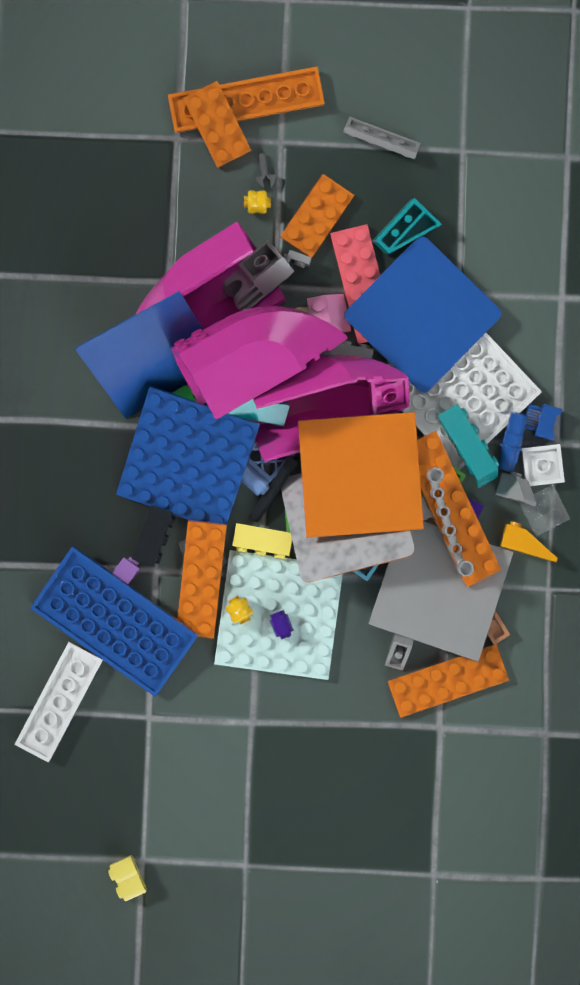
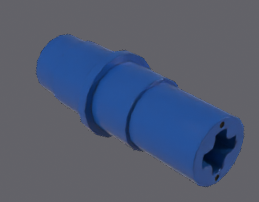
(512, 441)

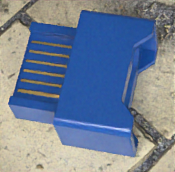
(542, 420)

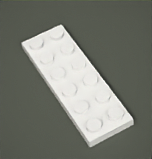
(58, 702)

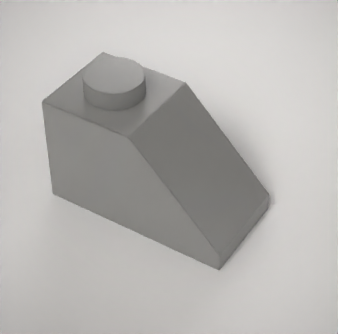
(515, 488)
(399, 652)

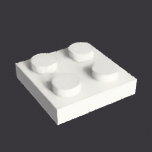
(543, 465)

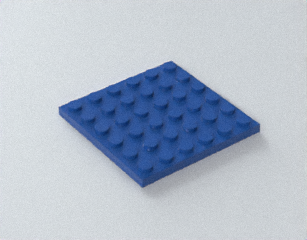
(187, 458)

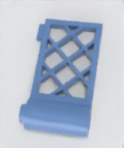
(256, 478)

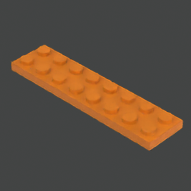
(258, 97)
(468, 529)

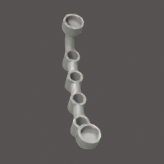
(435, 476)

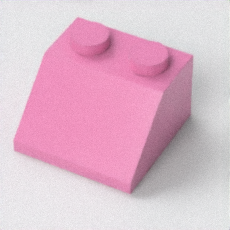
(330, 309)

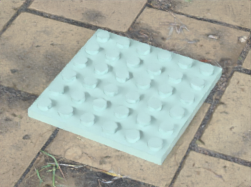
(270, 587)

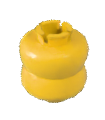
(257, 202)
(239, 610)

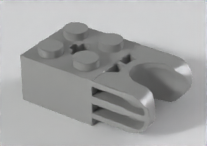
(257, 276)

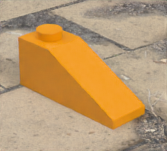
(522, 541)

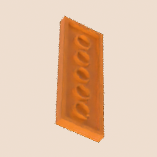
(202, 576)
(447, 681)

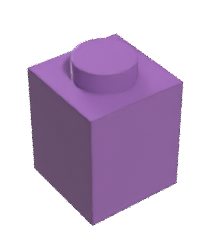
(127, 569)

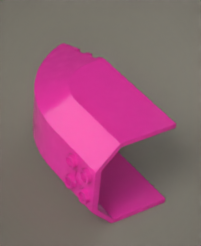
(201, 277)
(251, 354)
(330, 389)

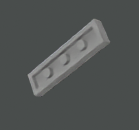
(381, 137)

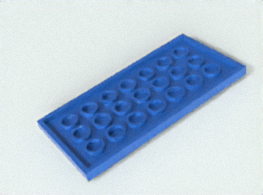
(114, 621)

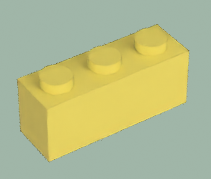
(262, 540)

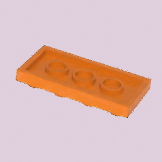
(217, 124)
(317, 216)

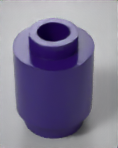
(281, 624)

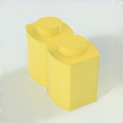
(127, 878)

